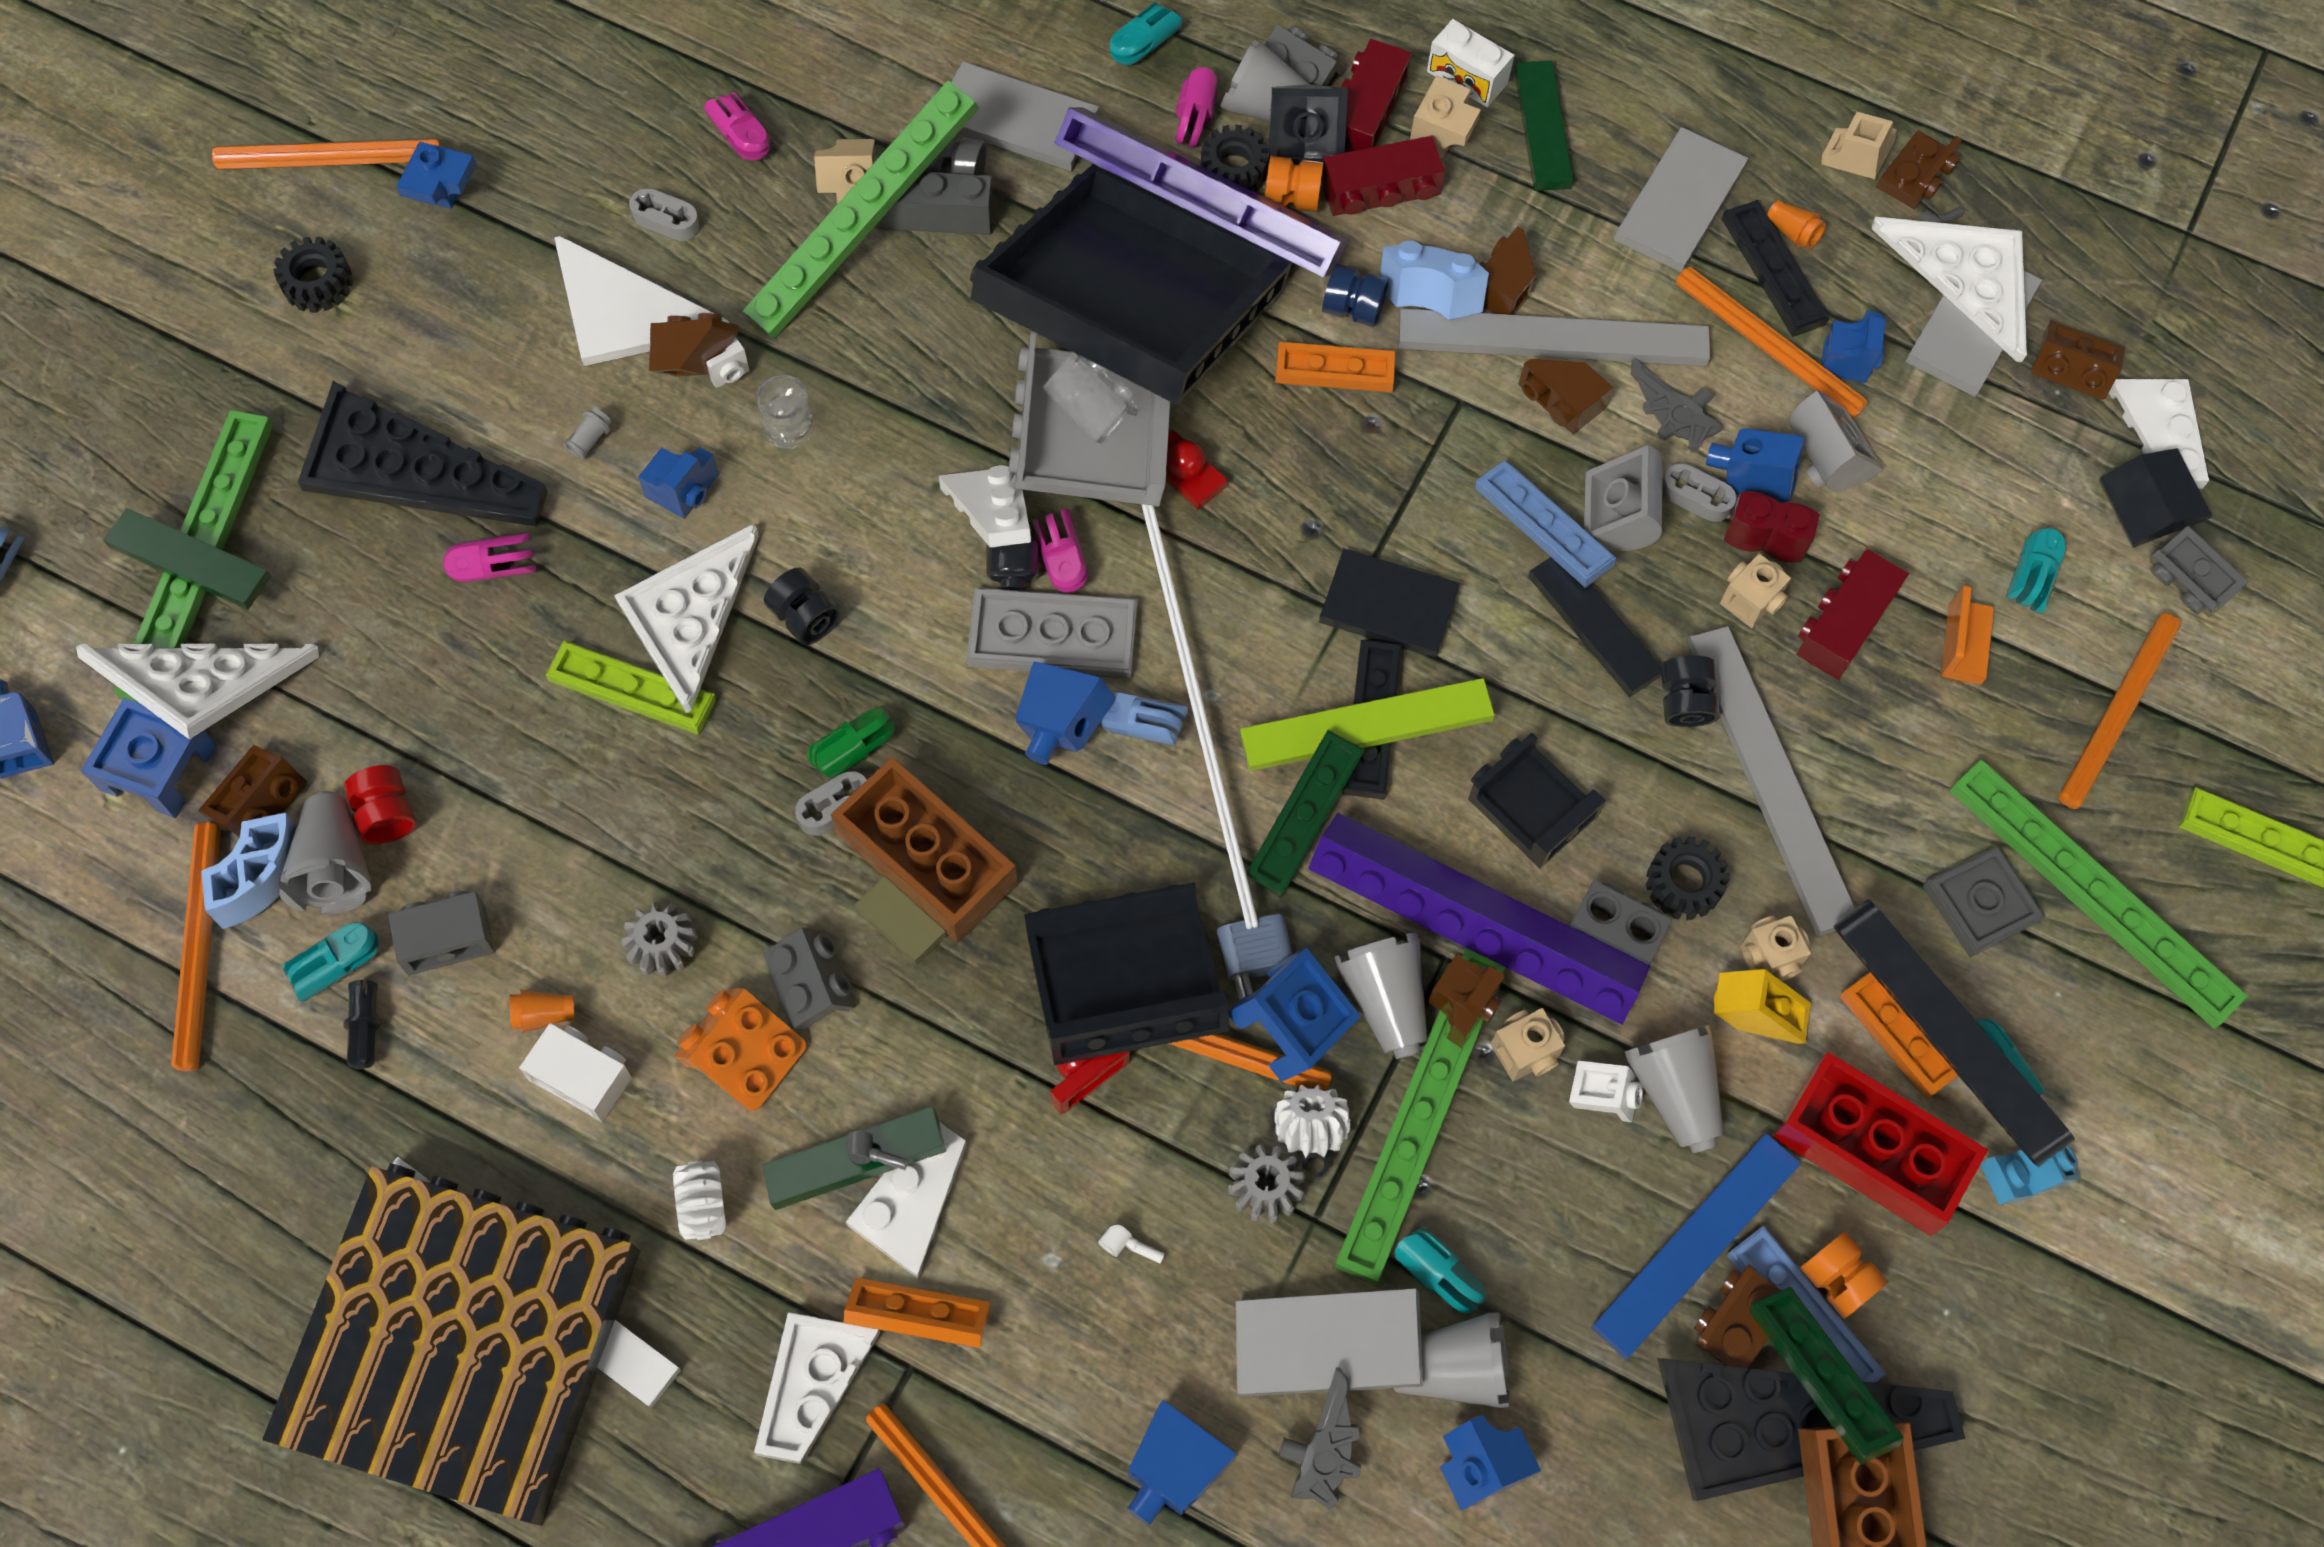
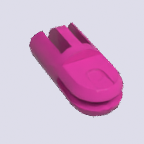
(1196, 104)
(739, 126)
(1064, 555)
(478, 561)

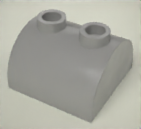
(1833, 444)
(1625, 500)

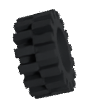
(1237, 144)
(307, 257)
(1697, 857)

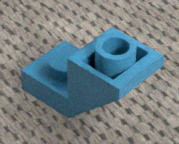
(2017, 1178)

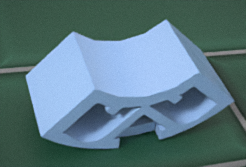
(1434, 279)
(251, 873)

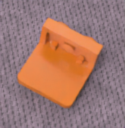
(741, 1047)

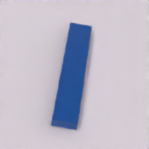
(1695, 1246)

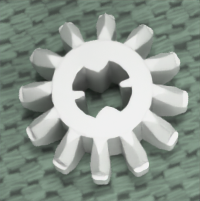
(1312, 1120)
(699, 1200)

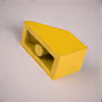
(1762, 1005)

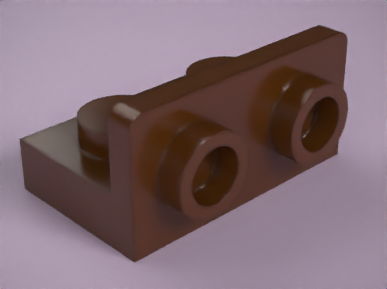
(1918, 169)
(2078, 360)
(254, 789)
(1731, 1330)

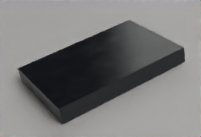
(1389, 602)

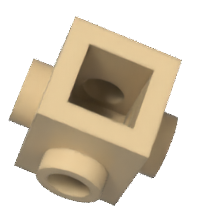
(1755, 590)
(1776, 947)
(1529, 1044)

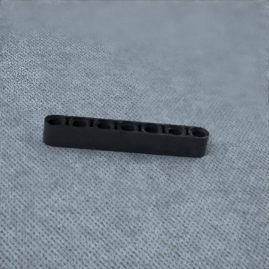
(1954, 1033)

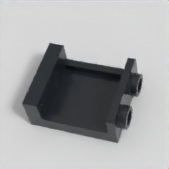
(1533, 801)

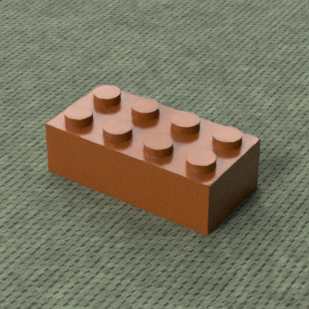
(924, 849)
(1864, 1502)

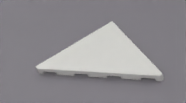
(1972, 268)
(613, 305)
(686, 608)
(198, 681)

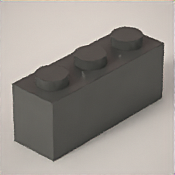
(944, 205)

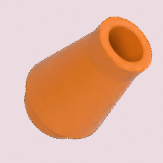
(1798, 224)
(537, 1009)

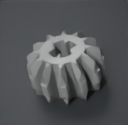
(646, 951)
(1267, 1166)

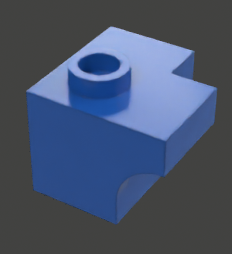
(436, 175)
(1854, 348)
(679, 480)
(1486, 1461)

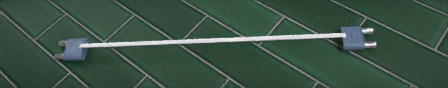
(1257, 943)

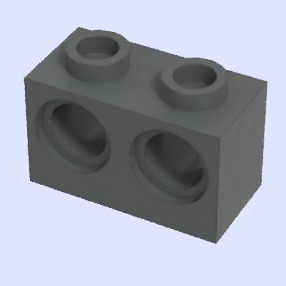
(1623, 916)

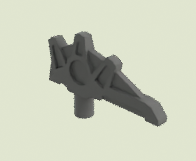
(1675, 412)
(1327, 1454)

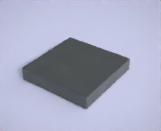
(1983, 901)

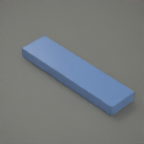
(1545, 523)
(1777, 1267)

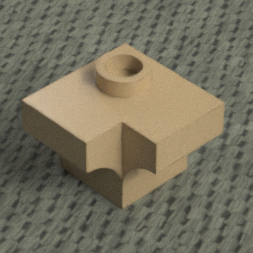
(1445, 115)
(1861, 146)
(843, 165)

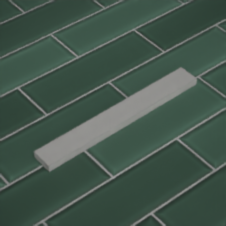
(1555, 337)
(1774, 784)

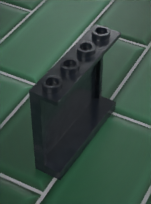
(1125, 973)

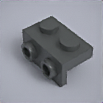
(1312, 64)
(2197, 572)
(808, 977)

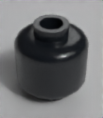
(1013, 564)

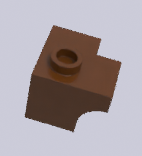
(1466, 996)

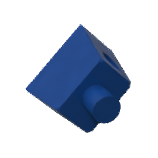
(1760, 462)
(1060, 709)
(1175, 1464)

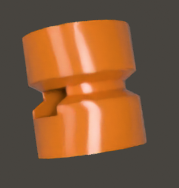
(1294, 183)
(1844, 1275)

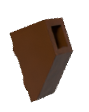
(1509, 274)
(686, 345)
(1567, 390)

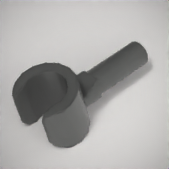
(1943, 218)
(861, 1151)

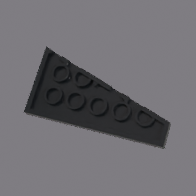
(400, 462)
(1744, 1423)

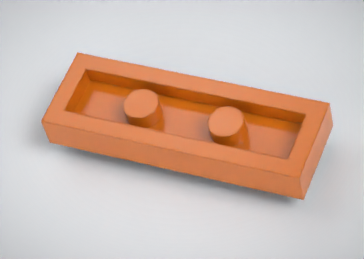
(1335, 367)
(1898, 1036)
(917, 1312)

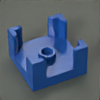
(144, 757)
(1299, 1011)

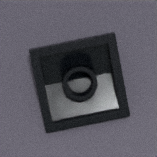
(1307, 122)
(2154, 496)

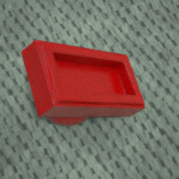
(1191, 472)
(1084, 1078)

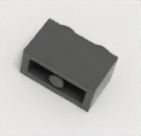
(440, 932)

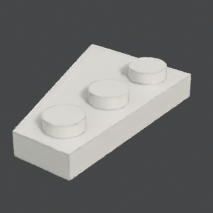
(2163, 419)
(992, 504)
(906, 1204)
(808, 1382)

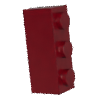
(1373, 91)
(1382, 176)
(1850, 613)

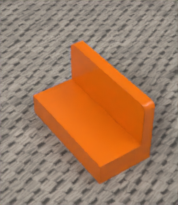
(1967, 639)

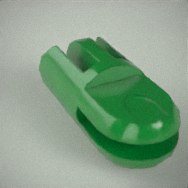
(850, 742)

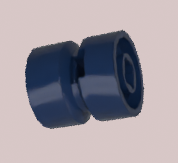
(1355, 295)

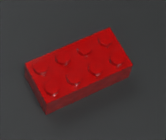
(1880, 1144)

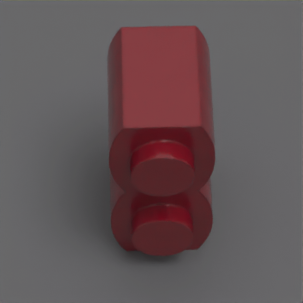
(1772, 527)

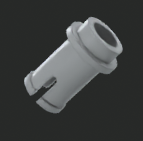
(587, 432)

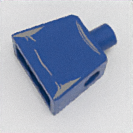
(21, 735)

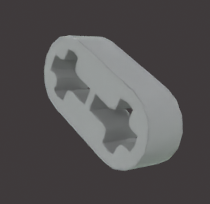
(663, 216)
(1698, 492)
(825, 799)

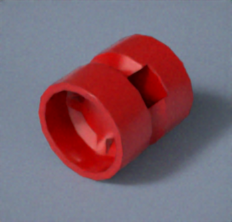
(378, 805)

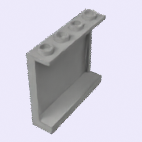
(1065, 460)

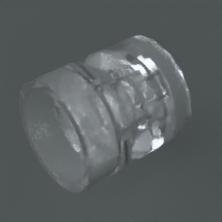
(785, 411)

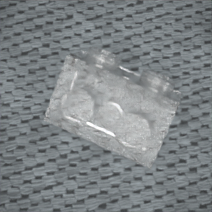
(1091, 396)

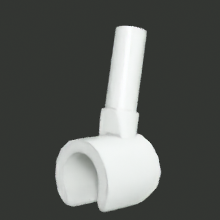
(1118, 1237)

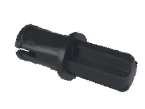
(361, 1024)

